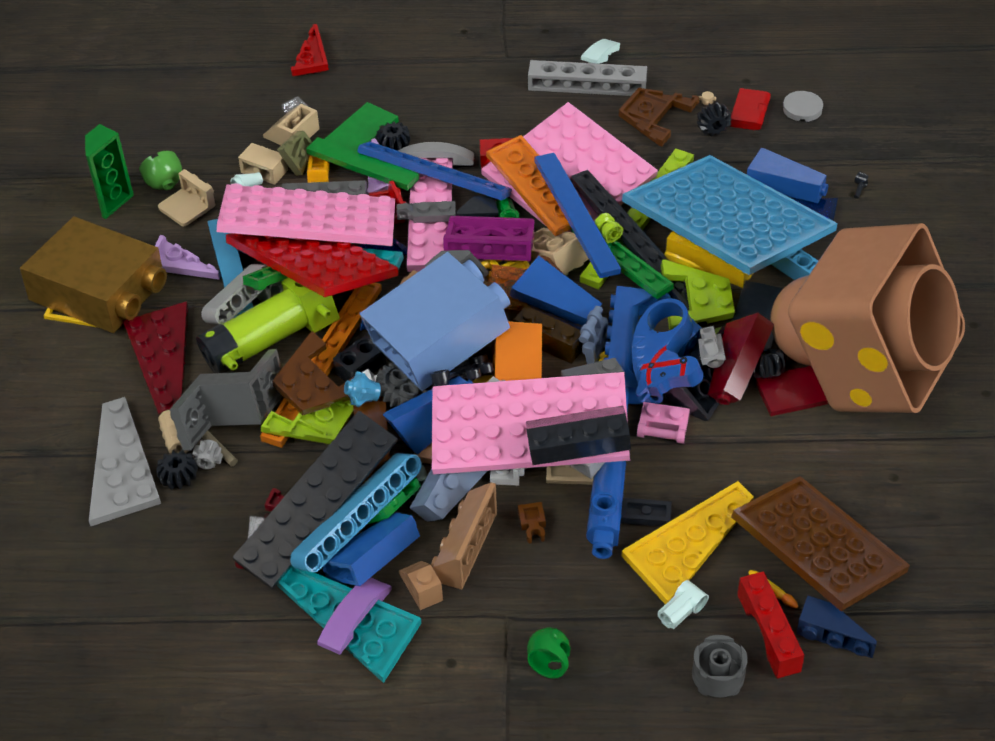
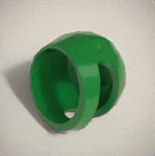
(548, 646)

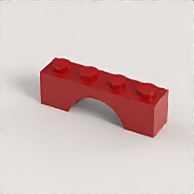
(780, 641)

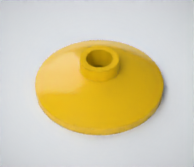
(680, 260)

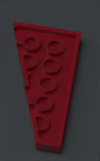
(161, 351)

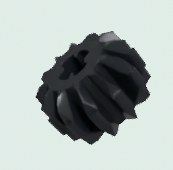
(714, 119)
(393, 136)
(770, 364)
(176, 469)

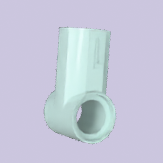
(686, 600)

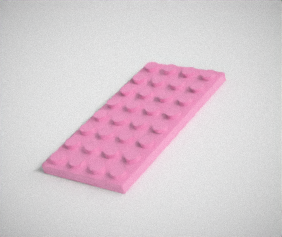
(307, 215)
(486, 422)

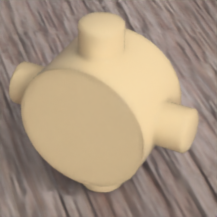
(707, 97)

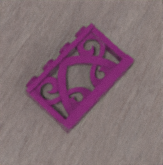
(491, 237)

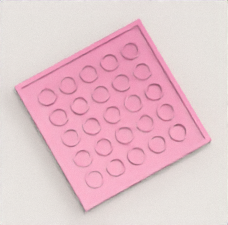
(583, 146)

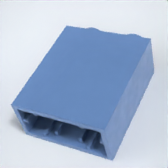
(437, 318)

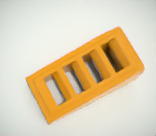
(317, 170)

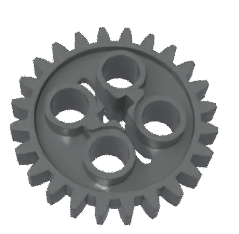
(397, 386)

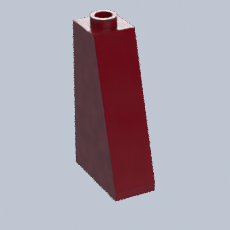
(743, 346)

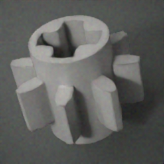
(207, 454)

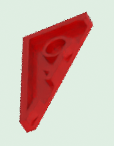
(311, 55)

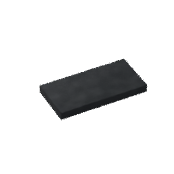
(757, 299)

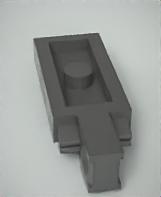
(427, 211)

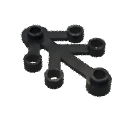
(478, 365)

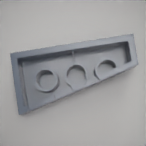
(442, 493)

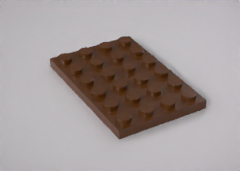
(820, 542)

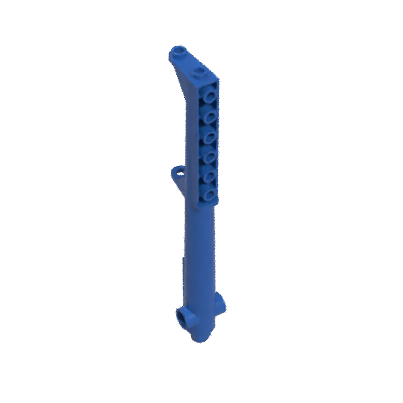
(608, 482)

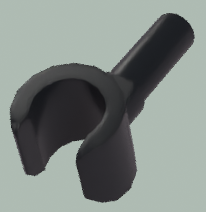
(861, 180)

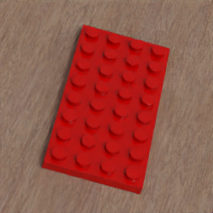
(316, 264)

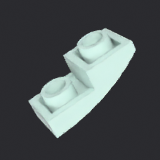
(599, 51)

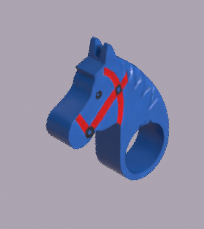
(656, 356)

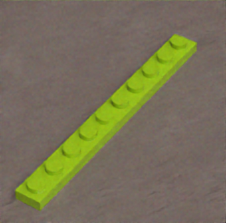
(675, 161)

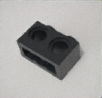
(358, 357)

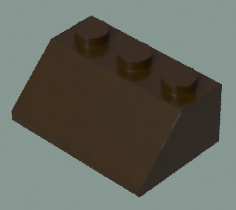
(558, 334)

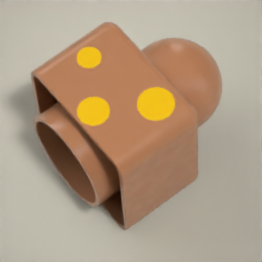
(873, 319)

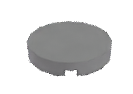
(803, 106)

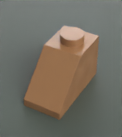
(422, 584)

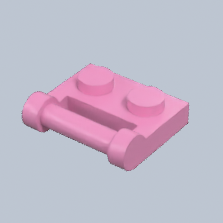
(663, 422)

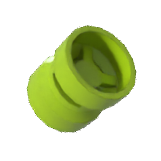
(608, 227)

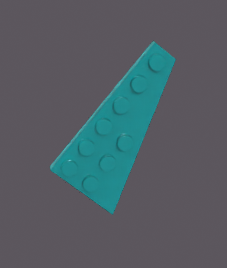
(377, 638)

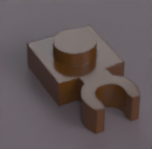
(532, 520)

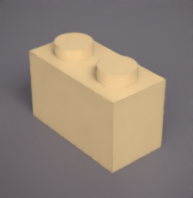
(263, 160)

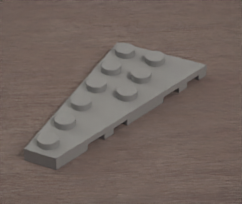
(121, 470)

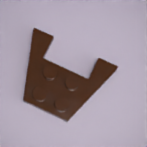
(648, 107)
(305, 383)

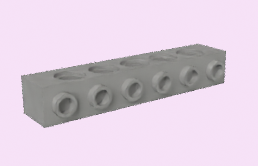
(586, 77)

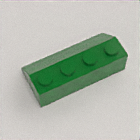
(107, 169)

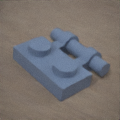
(594, 335)

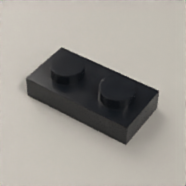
(645, 512)

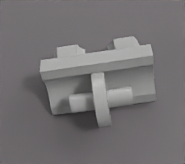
(711, 348)

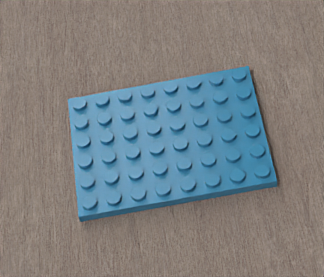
(729, 214)

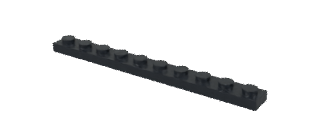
(632, 234)

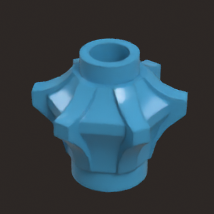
(362, 389)

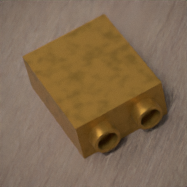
(93, 274)

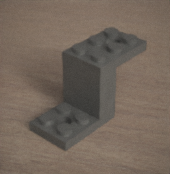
(226, 400)

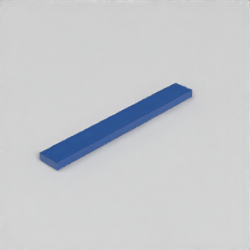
(435, 170)
(577, 215)

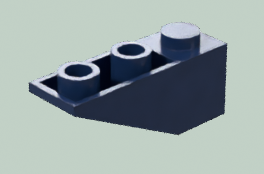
(829, 625)

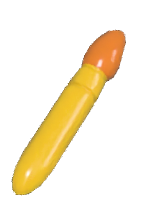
(786, 599)

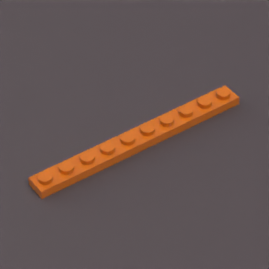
(336, 341)

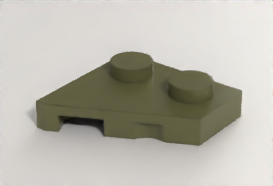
(295, 152)

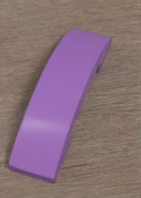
(350, 613)

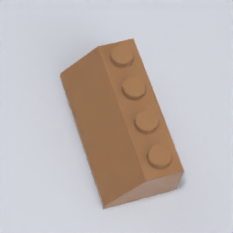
(466, 536)

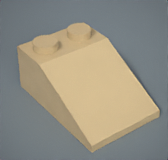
(562, 250)

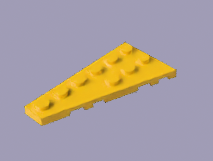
(683, 545)

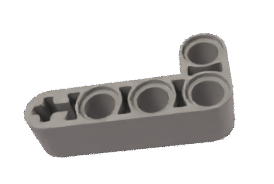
(237, 297)

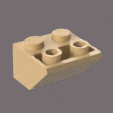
(298, 119)

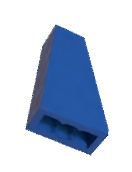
(788, 176)
(553, 292)
(414, 419)
(372, 550)

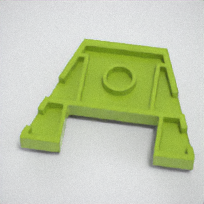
(707, 293)
(316, 426)

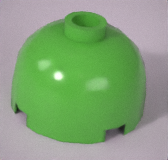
(161, 171)

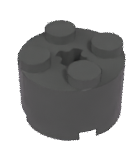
(719, 666)

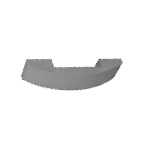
(460, 155)

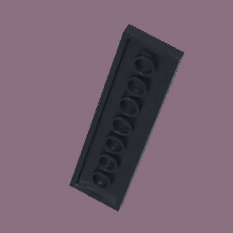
(315, 498)

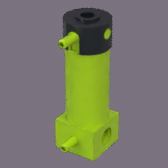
(265, 325)

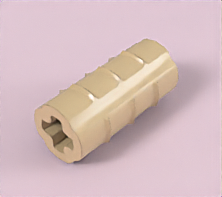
(169, 432)

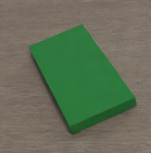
(361, 126)

